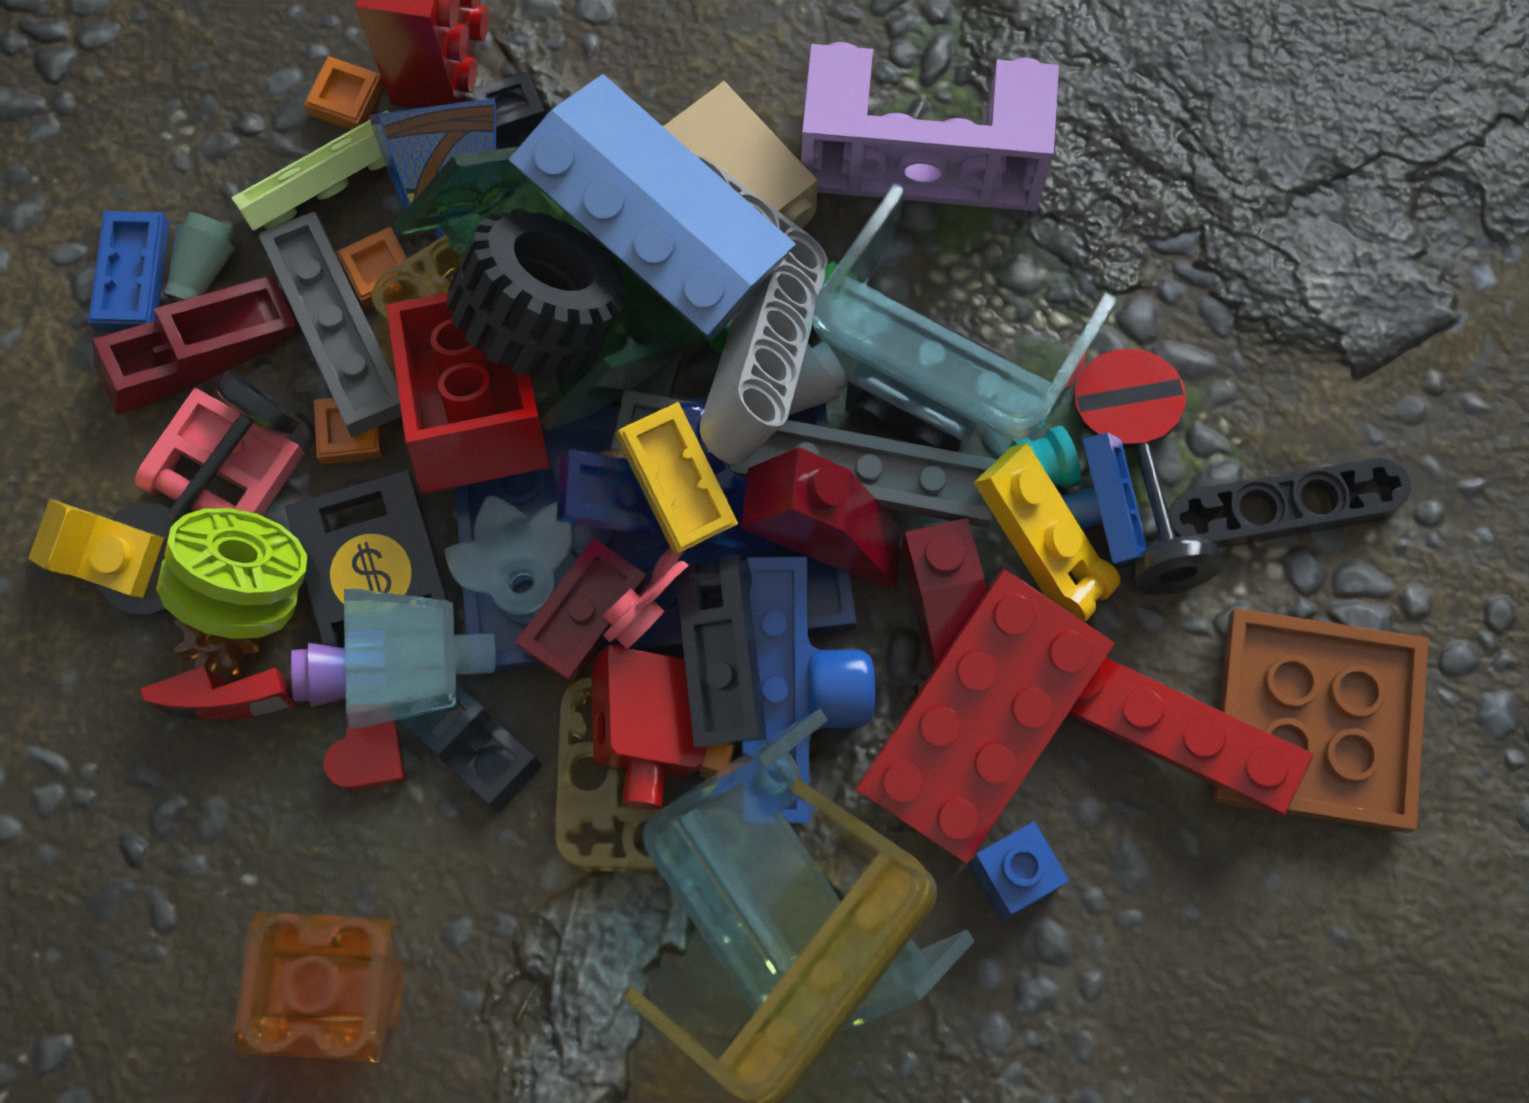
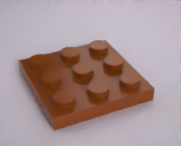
(1342, 696)

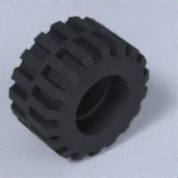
(536, 294)

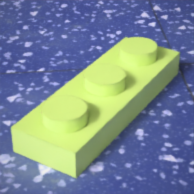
(318, 174)

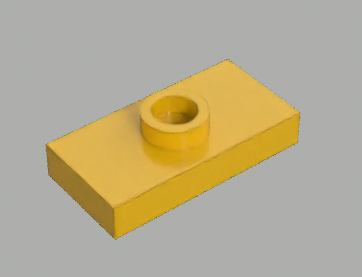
(676, 478)

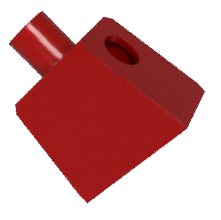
(642, 722)

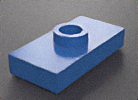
(128, 270)

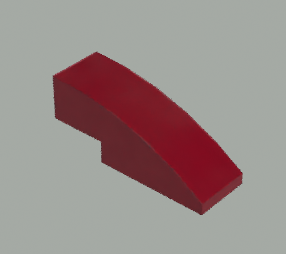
(191, 342)

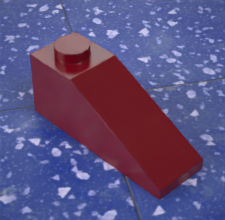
(823, 515)
(942, 581)

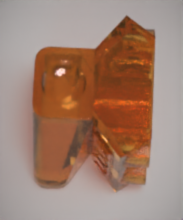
(318, 987)

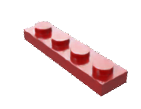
(1193, 736)

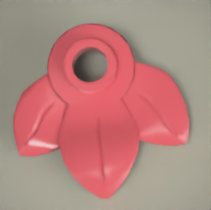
(636, 613)

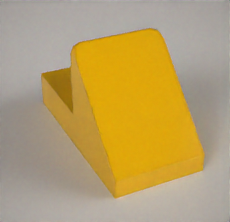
(95, 549)

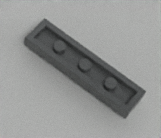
(333, 323)

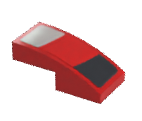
(204, 696)

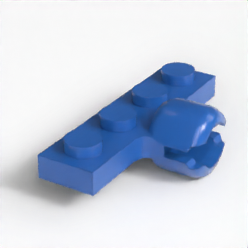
(795, 674)

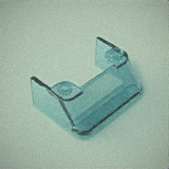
(929, 355)
(758, 886)

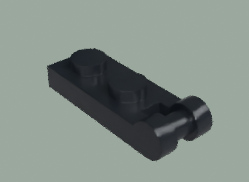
(720, 654)

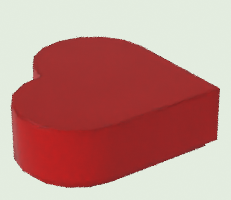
(366, 758)

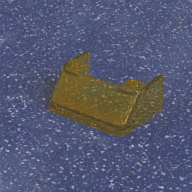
(827, 977)

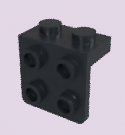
(906, 412)

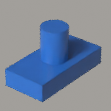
(1110, 500)

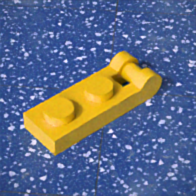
(1046, 532)

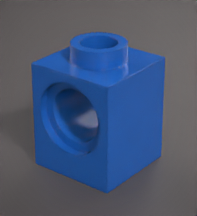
(1018, 871)

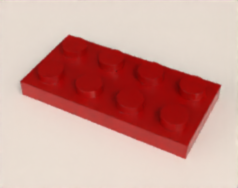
(984, 715)

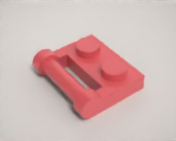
(256, 465)

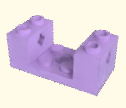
(932, 160)

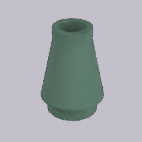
(197, 256)

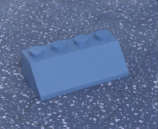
(652, 204)

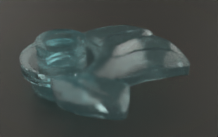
(511, 547)

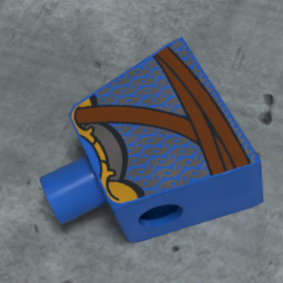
(424, 139)

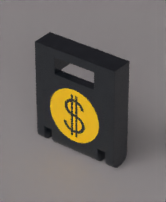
(374, 555)

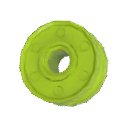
(231, 573)

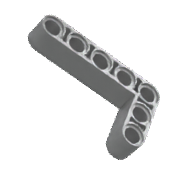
(763, 344)

